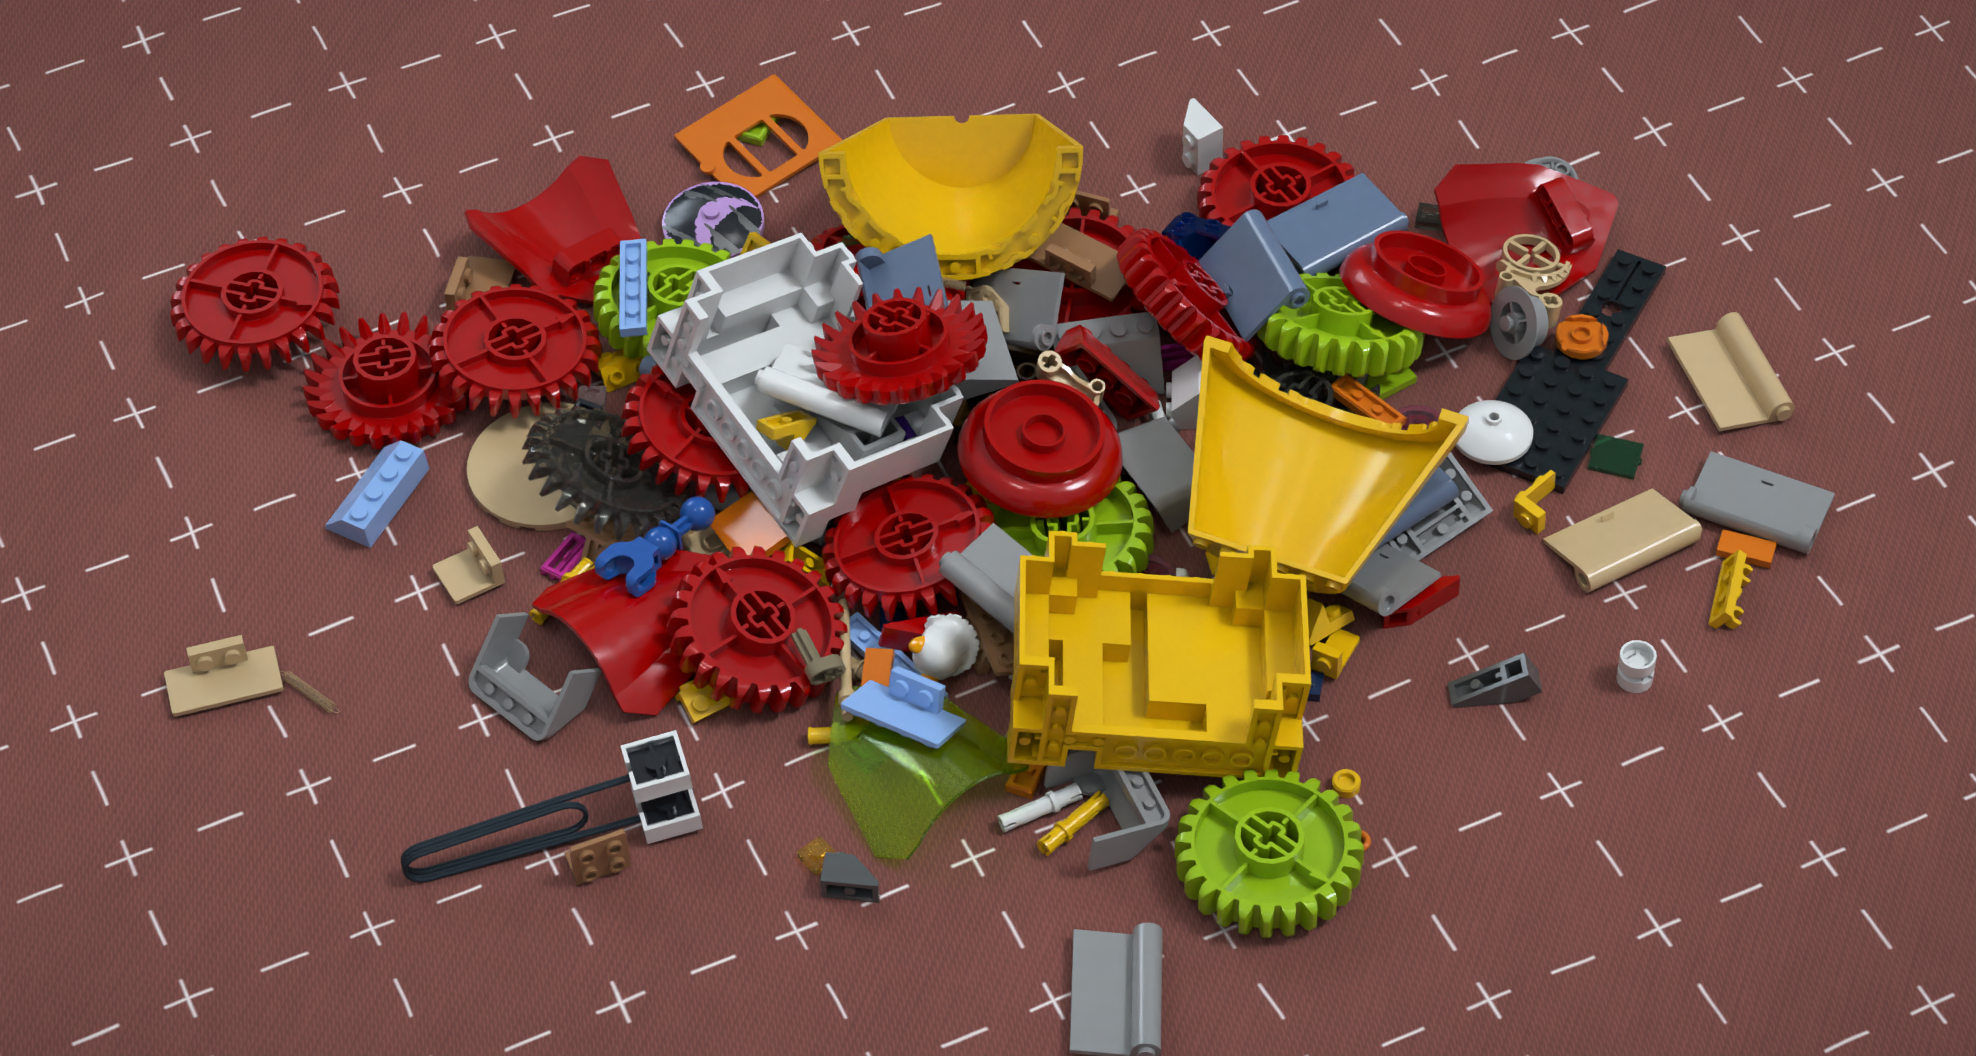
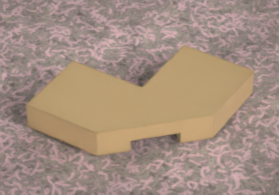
(987, 293)

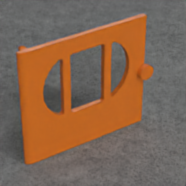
(766, 100)

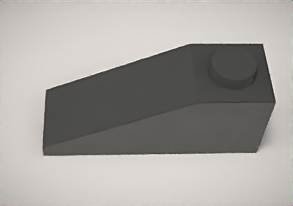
(1499, 683)

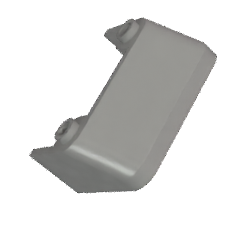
(515, 693)
(1131, 798)

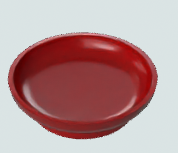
(1419, 284)
(1040, 450)

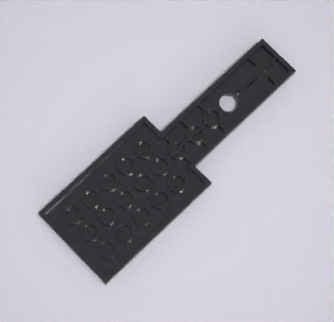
(1573, 396)

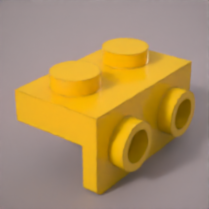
(617, 369)
(698, 701)

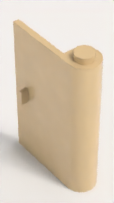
(1732, 375)
(1624, 539)

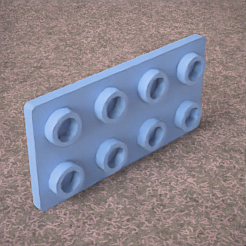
(908, 706)

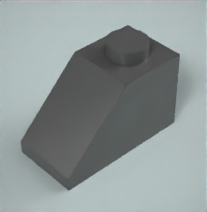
(847, 879)

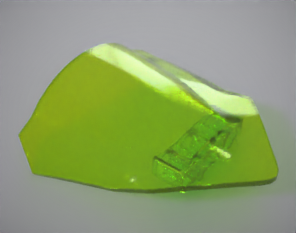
(901, 784)

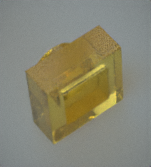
(814, 853)

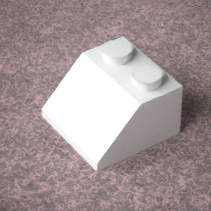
(1201, 138)
(1184, 394)

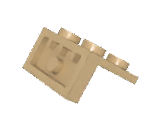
(470, 570)

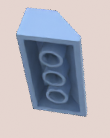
(379, 493)

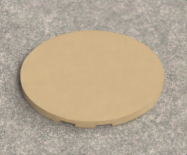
(501, 480)

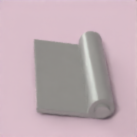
(987, 572)
(1117, 992)

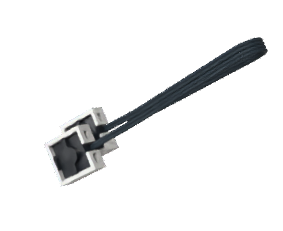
(659, 789)

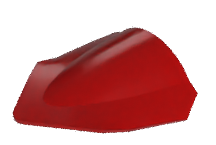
(1492, 202)
(565, 231)
(626, 631)

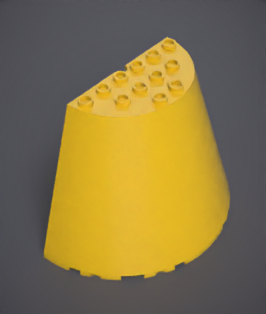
(977, 186)
(1301, 472)

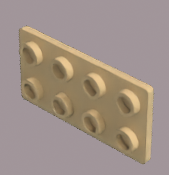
(222, 675)

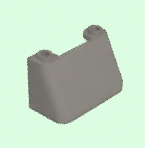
(1160, 468)

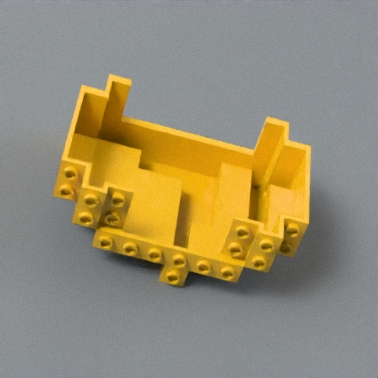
(1159, 664)

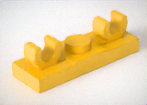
(1729, 590)

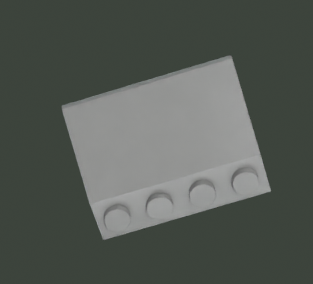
(1132, 339)
(996, 367)

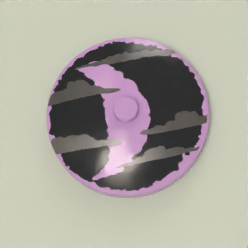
(714, 215)

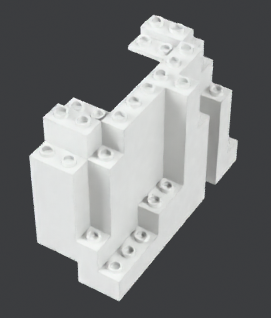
(739, 324)

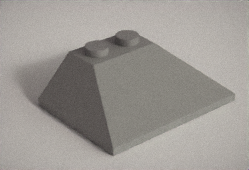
(1448, 520)

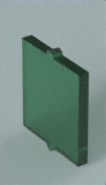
(1615, 456)

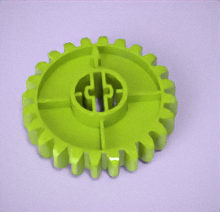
(669, 281)
(1339, 333)
(1118, 521)
(1269, 852)

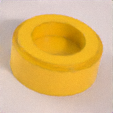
(1346, 783)

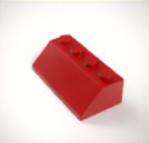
(1123, 387)

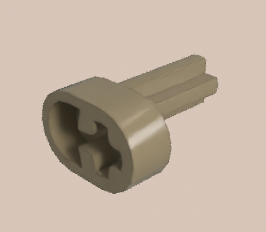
(817, 669)

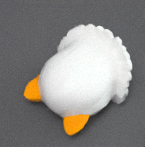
(945, 647)

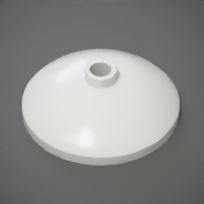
(1495, 432)

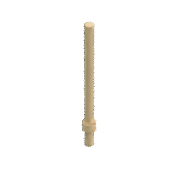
(845, 654)

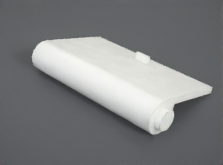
(796, 382)

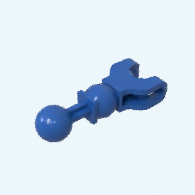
(644, 555)

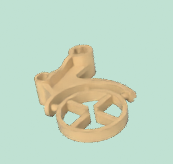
(1533, 279)
(1062, 373)

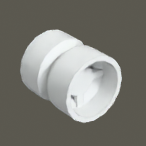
(1636, 666)

